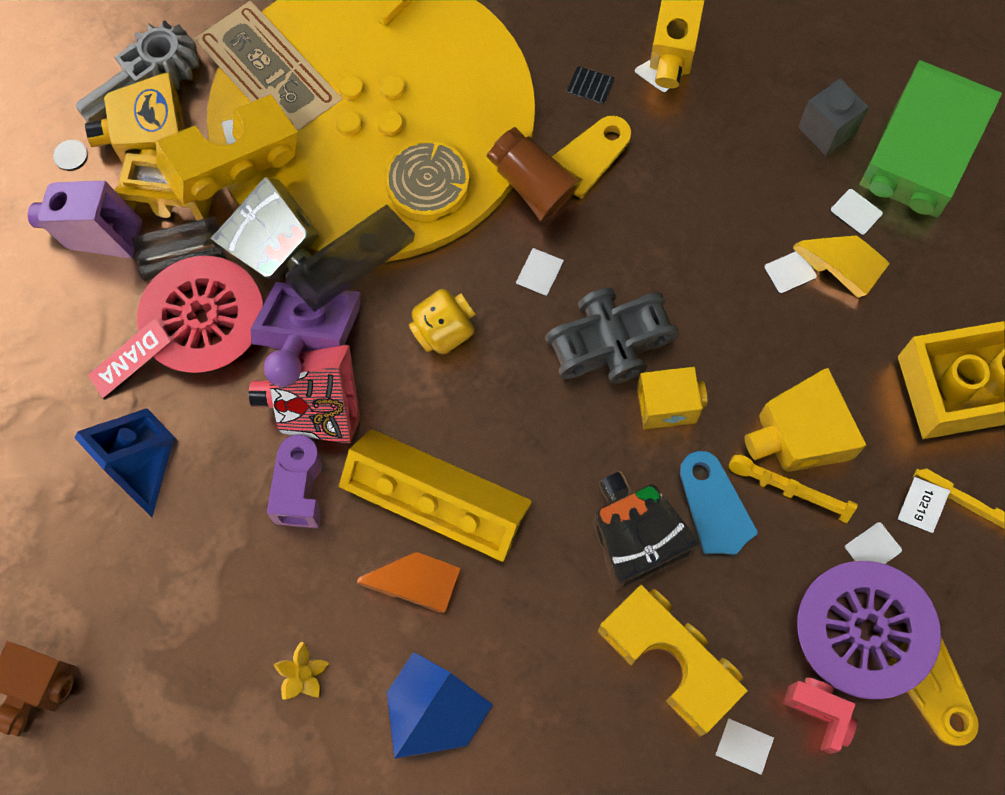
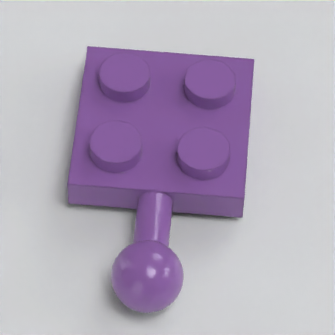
(293, 326)

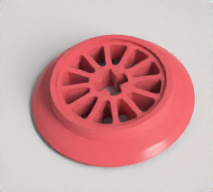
(192, 274)

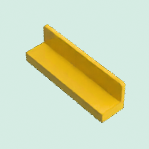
(434, 493)

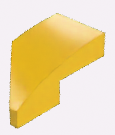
(847, 258)

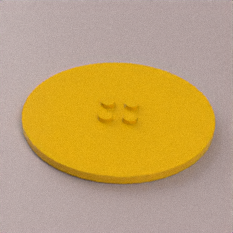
(427, 75)

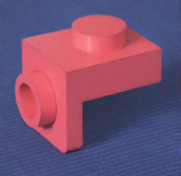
(818, 701)

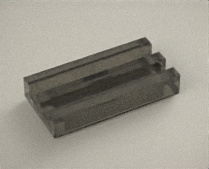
(175, 242)

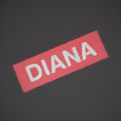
(129, 358)

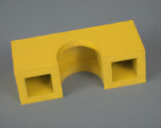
(201, 168)
(706, 686)

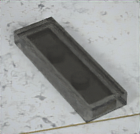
(350, 257)

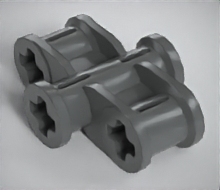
(611, 335)

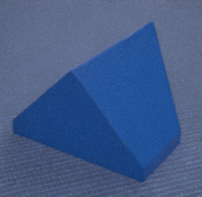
(132, 453)
(432, 709)

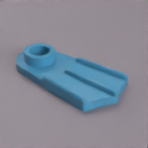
(715, 507)

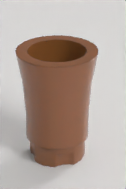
(533, 173)

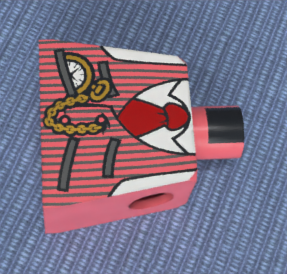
(319, 402)

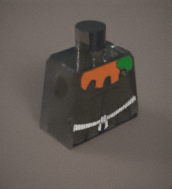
(639, 531)

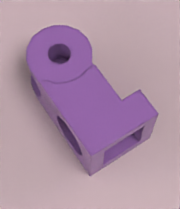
(292, 484)

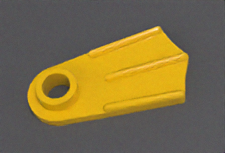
(593, 153)
(941, 696)

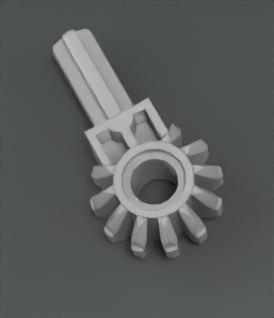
(154, 53)

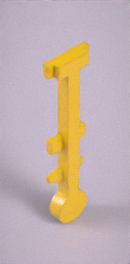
(744, 466)

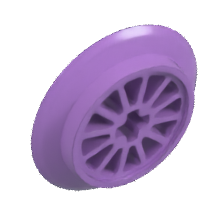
(899, 590)

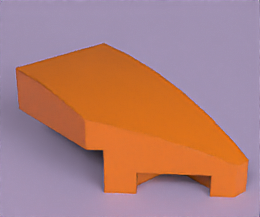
(415, 579)

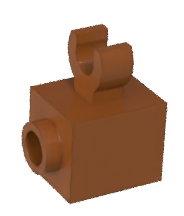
(30, 680)

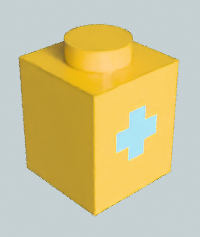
(670, 397)

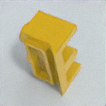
(143, 182)

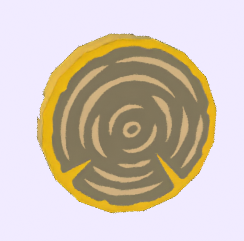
(427, 180)

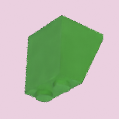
(930, 139)

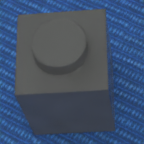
(833, 116)

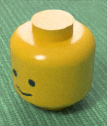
(442, 321)

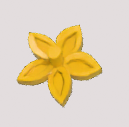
(300, 673)

